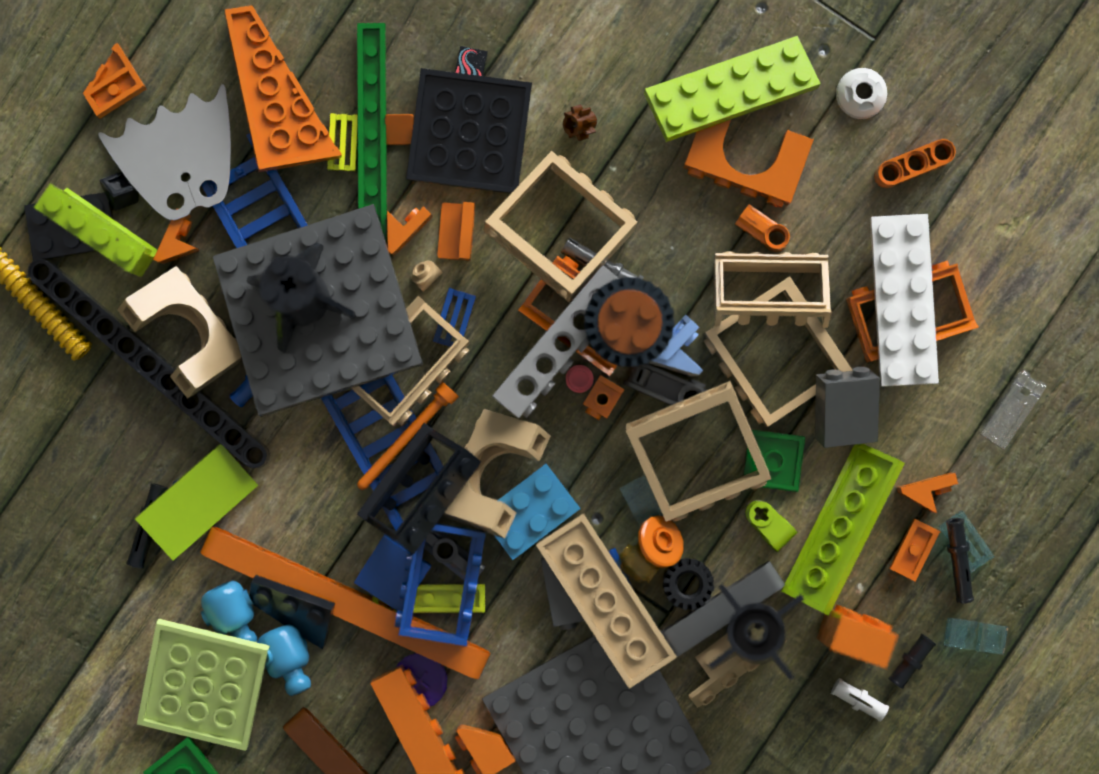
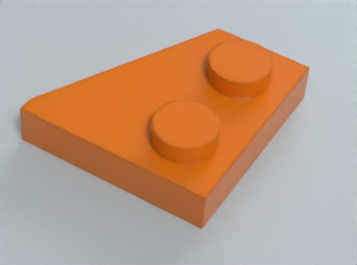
(113, 84)

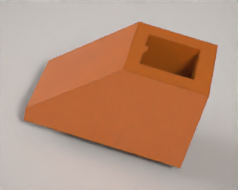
(486, 747)

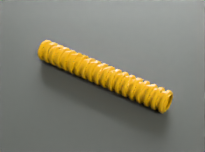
(42, 309)

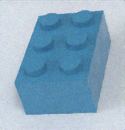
(539, 506)

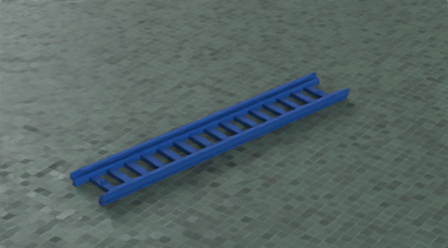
(333, 405)

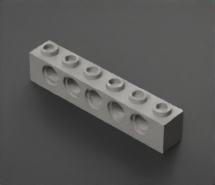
(508, 392)

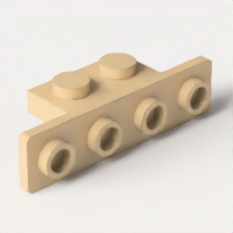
(722, 676)

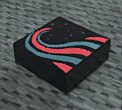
(471, 61)

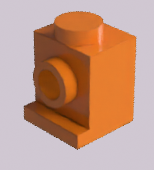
(606, 387)

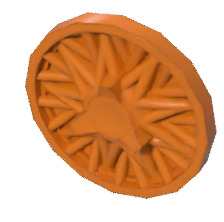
(660, 541)

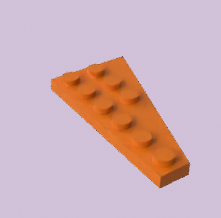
(277, 110)

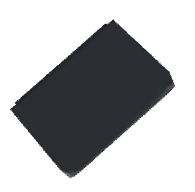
(119, 191)

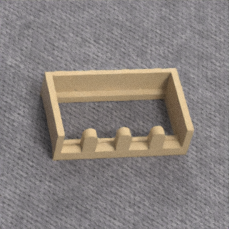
(772, 310)
(438, 372)

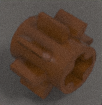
(579, 122)

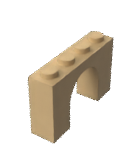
(175, 295)
(492, 437)

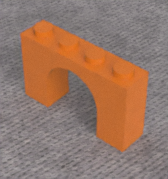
(775, 184)

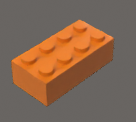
(857, 636)

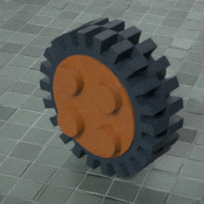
(629, 321)

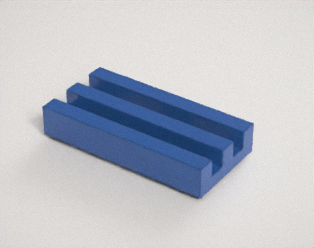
(461, 295)

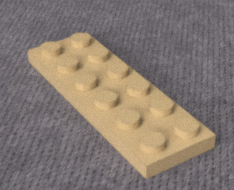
(606, 600)

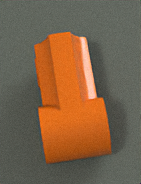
(760, 228)

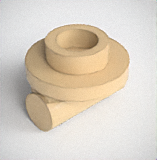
(425, 274)

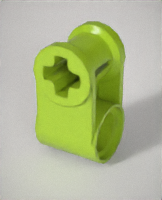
(772, 527)

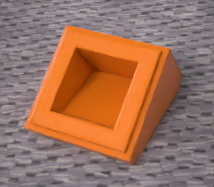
(399, 128)

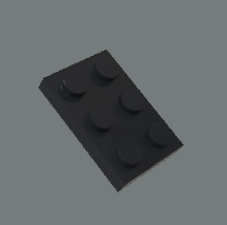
(51, 240)

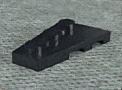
(294, 607)

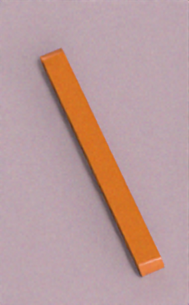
(349, 603)

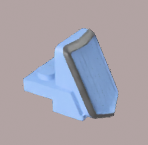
(673, 356)

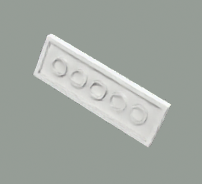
(904, 300)

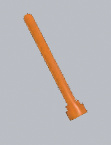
(442, 397)

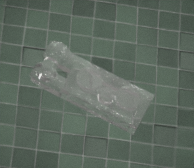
(1012, 410)

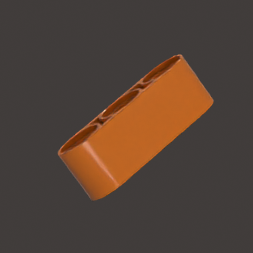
(924, 154)

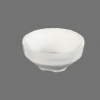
(851, 103)

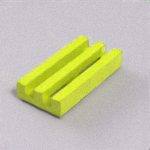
(354, 141)

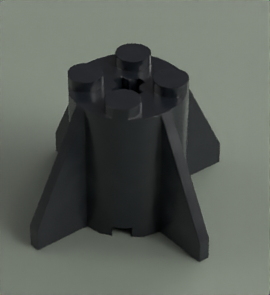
(296, 292)
(758, 617)

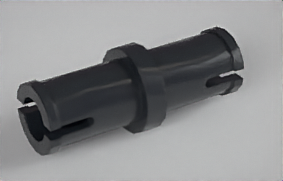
(912, 661)

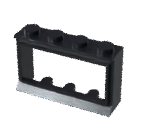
(434, 500)

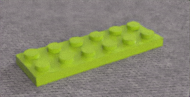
(731, 88)
(842, 527)

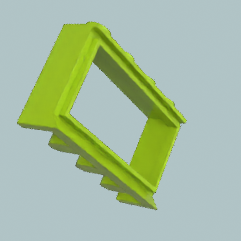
(97, 229)

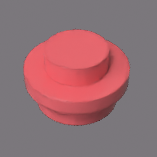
(579, 378)

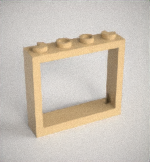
(536, 261)
(743, 387)
(683, 410)

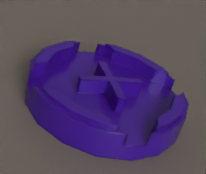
(430, 676)

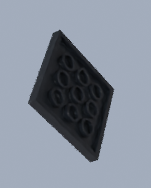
(469, 131)

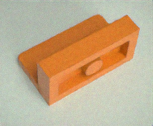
(456, 231)

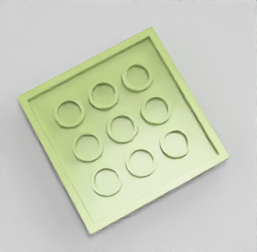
(202, 684)

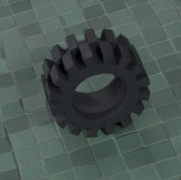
(705, 584)

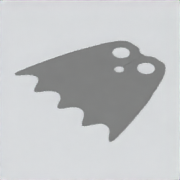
(176, 144)

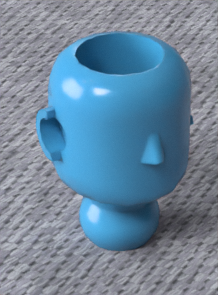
(229, 610)
(287, 657)

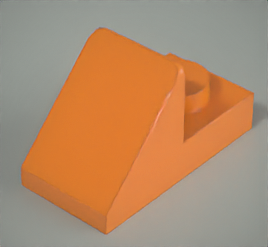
(400, 235)
(171, 246)
(921, 491)

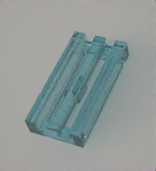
(979, 560)

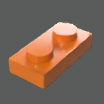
(914, 550)

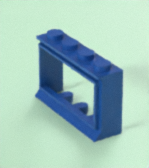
(409, 590)

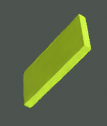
(196, 501)

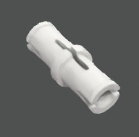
(876, 708)

